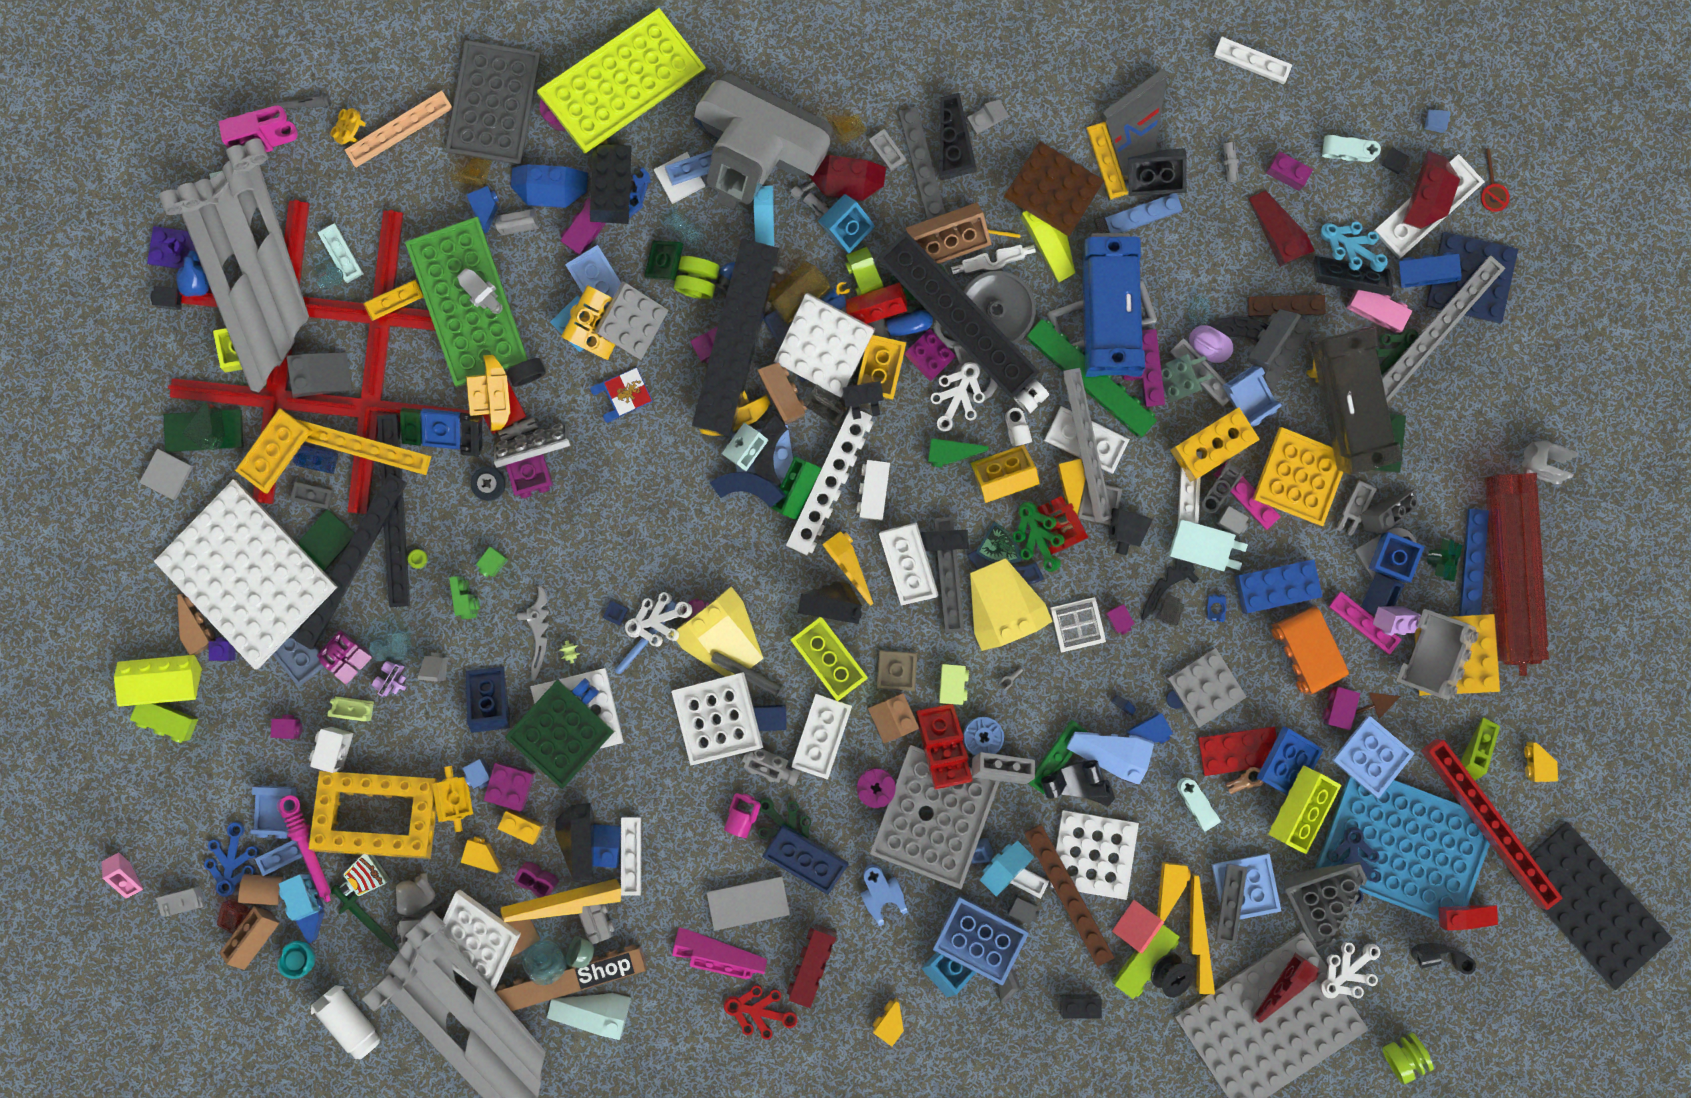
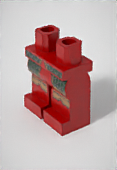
(1067, 524)

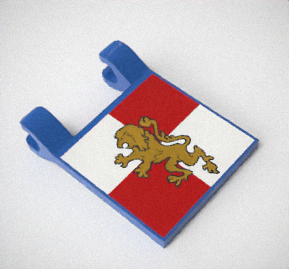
(625, 392)

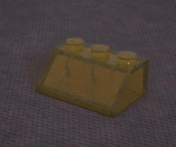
(790, 292)

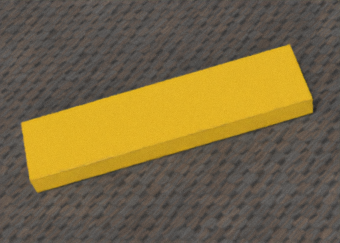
(1107, 160)

